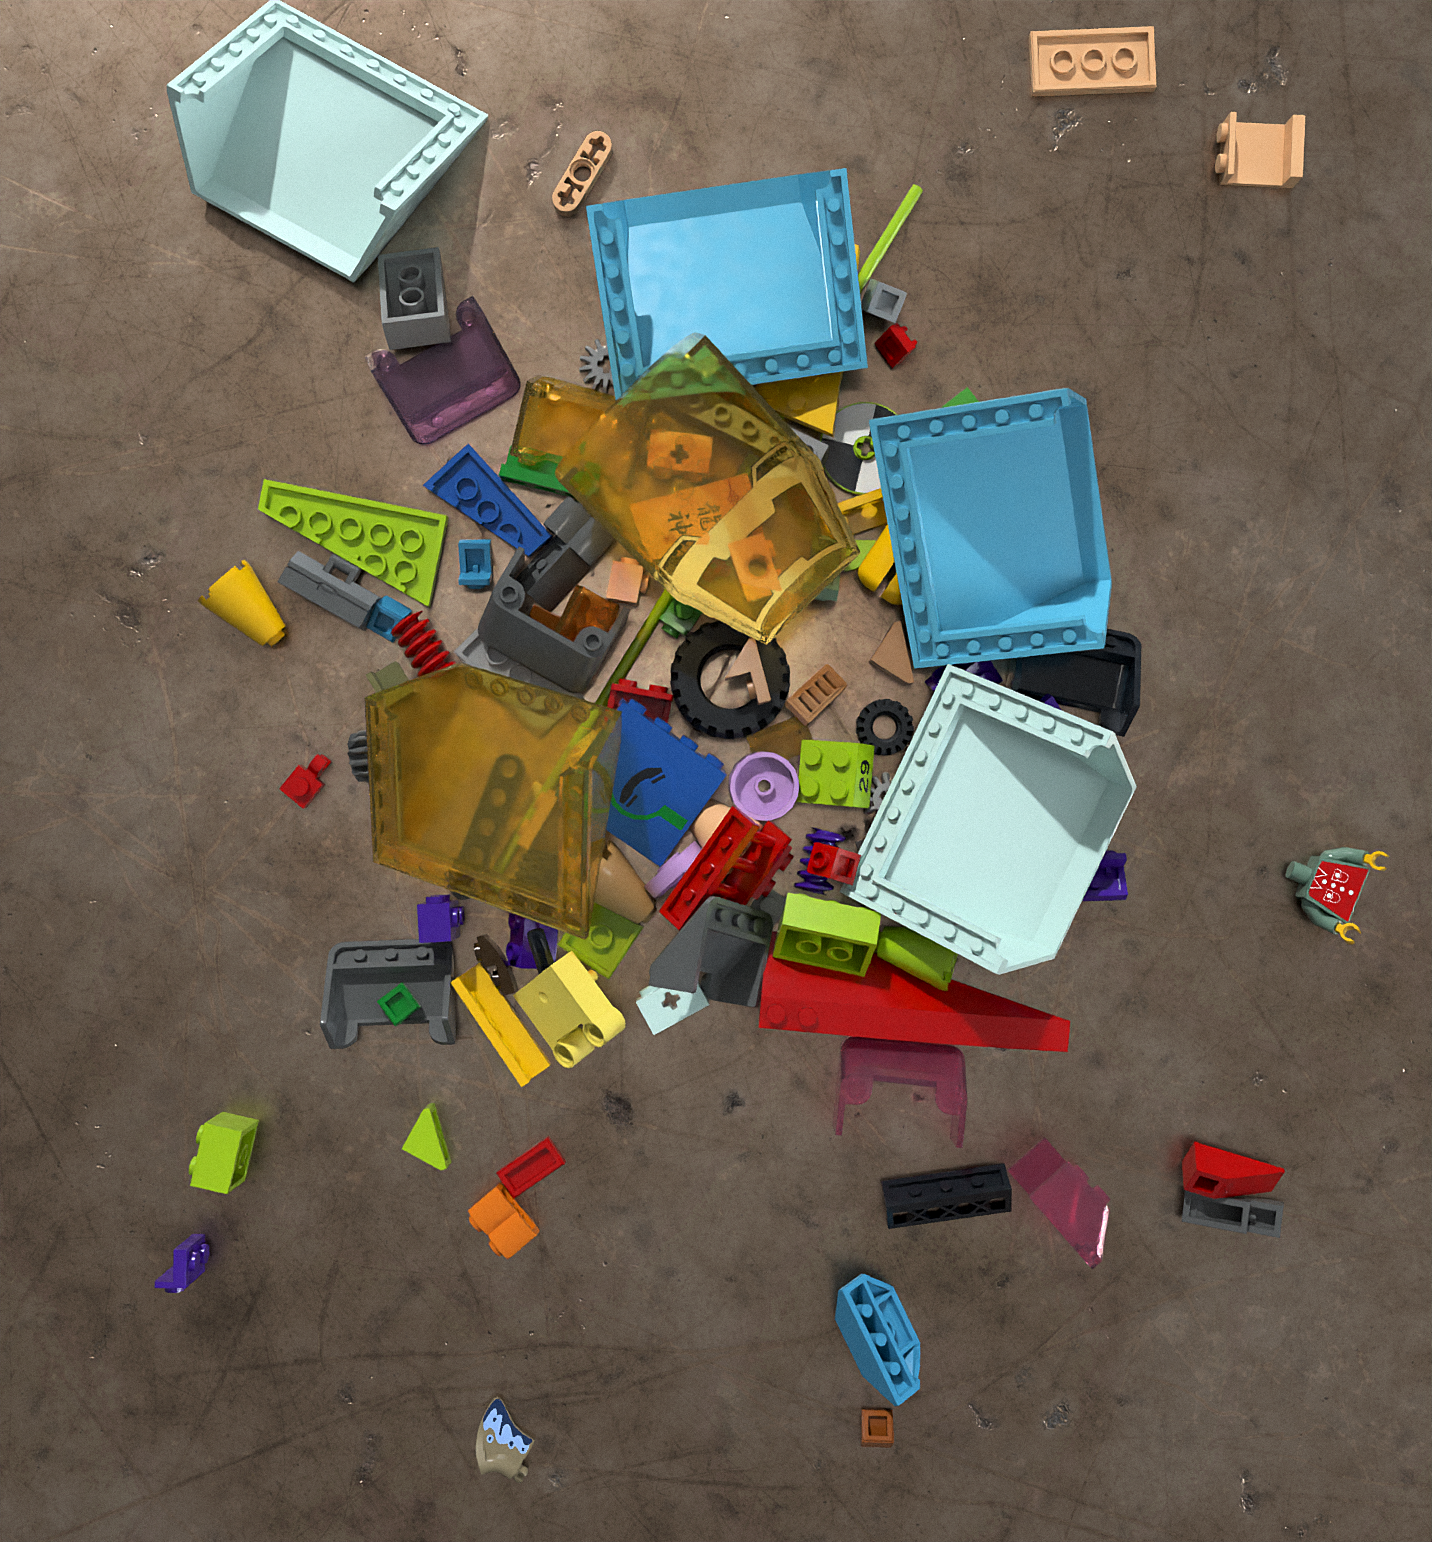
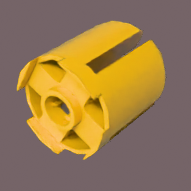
(876, 567)

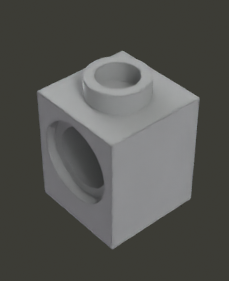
(883, 300)

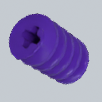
(812, 882)

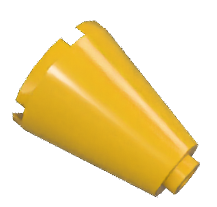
(245, 605)

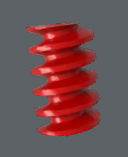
(420, 644)

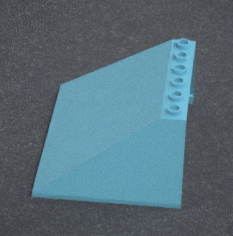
(746, 264)
(996, 528)

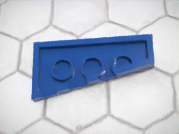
(484, 497)

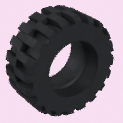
(699, 709)

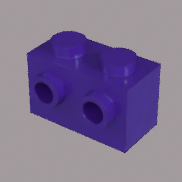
(439, 919)

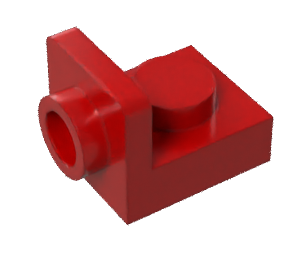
(833, 863)

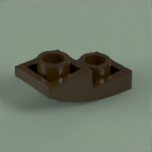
(490, 955)

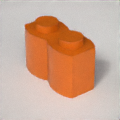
(502, 1221)

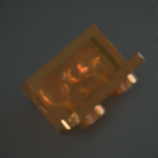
(586, 610)

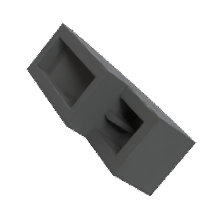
(1234, 1213)

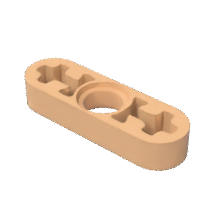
(601, 159)

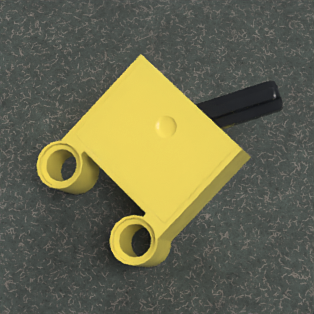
(565, 998)

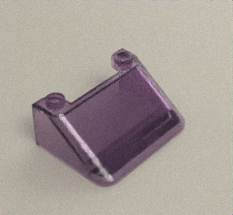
(449, 380)

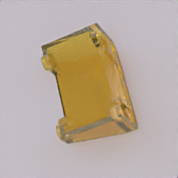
(554, 418)

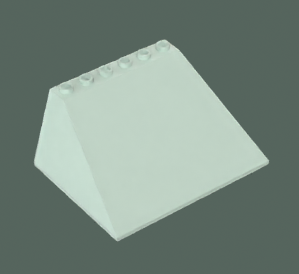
(314, 136)
(993, 824)

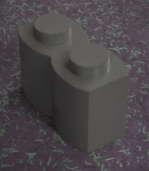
(579, 531)

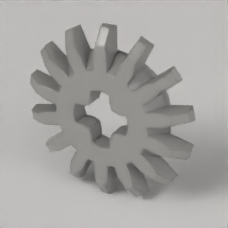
(595, 372)

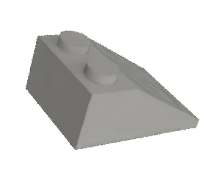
(413, 298)

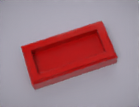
(531, 1167)

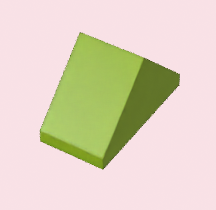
(427, 1140)

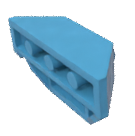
(879, 1337)

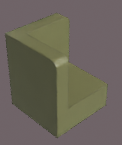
(387, 677)

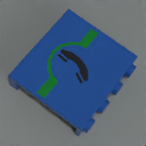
(658, 784)

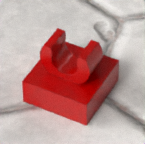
(895, 344)

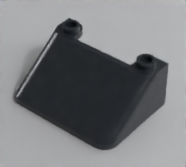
(1090, 680)

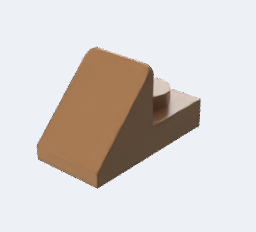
(750, 664)

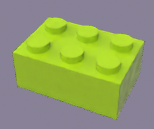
(827, 934)

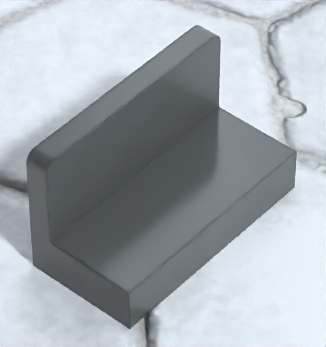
(552, 574)

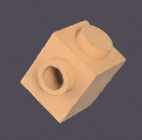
(627, 582)

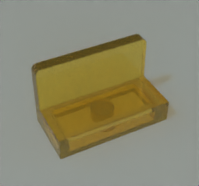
(780, 738)

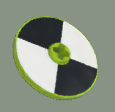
(845, 463)

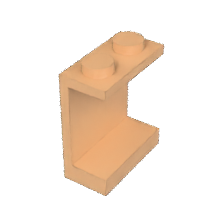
(1260, 153)

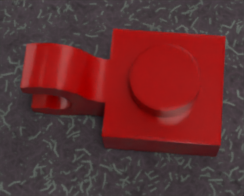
(304, 783)

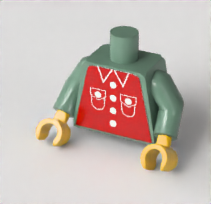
(1332, 886)

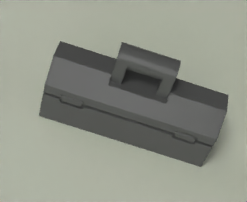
(318, 585)

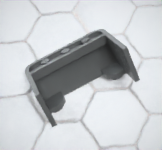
(537, 646)

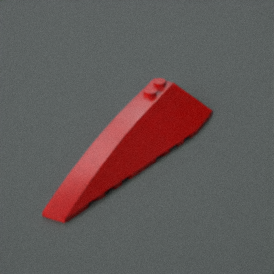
(899, 1007)

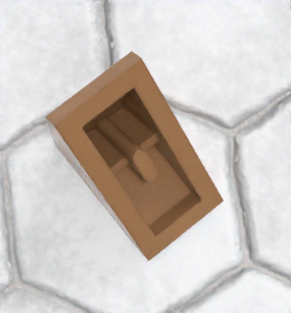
(893, 656)

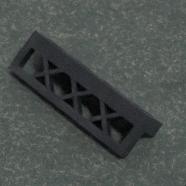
(947, 1192)

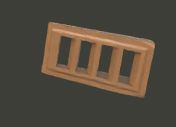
(816, 694)

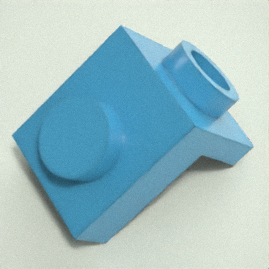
(475, 563)

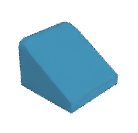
(386, 615)

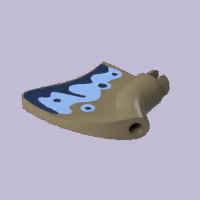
(501, 1443)

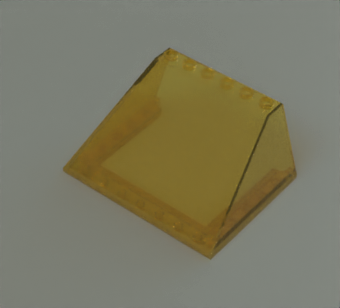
(493, 790)

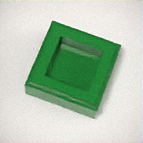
(399, 1004)

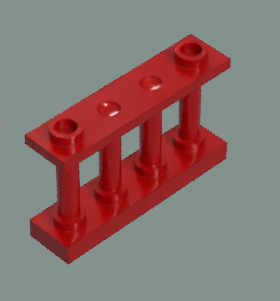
(716, 860)

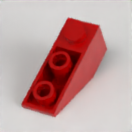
(1226, 1174)

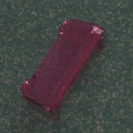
(902, 1062)
(1065, 1199)

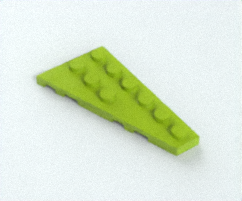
(378, 537)

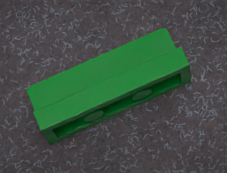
(537, 477)

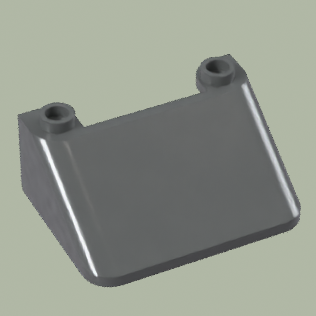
(725, 943)
(367, 970)

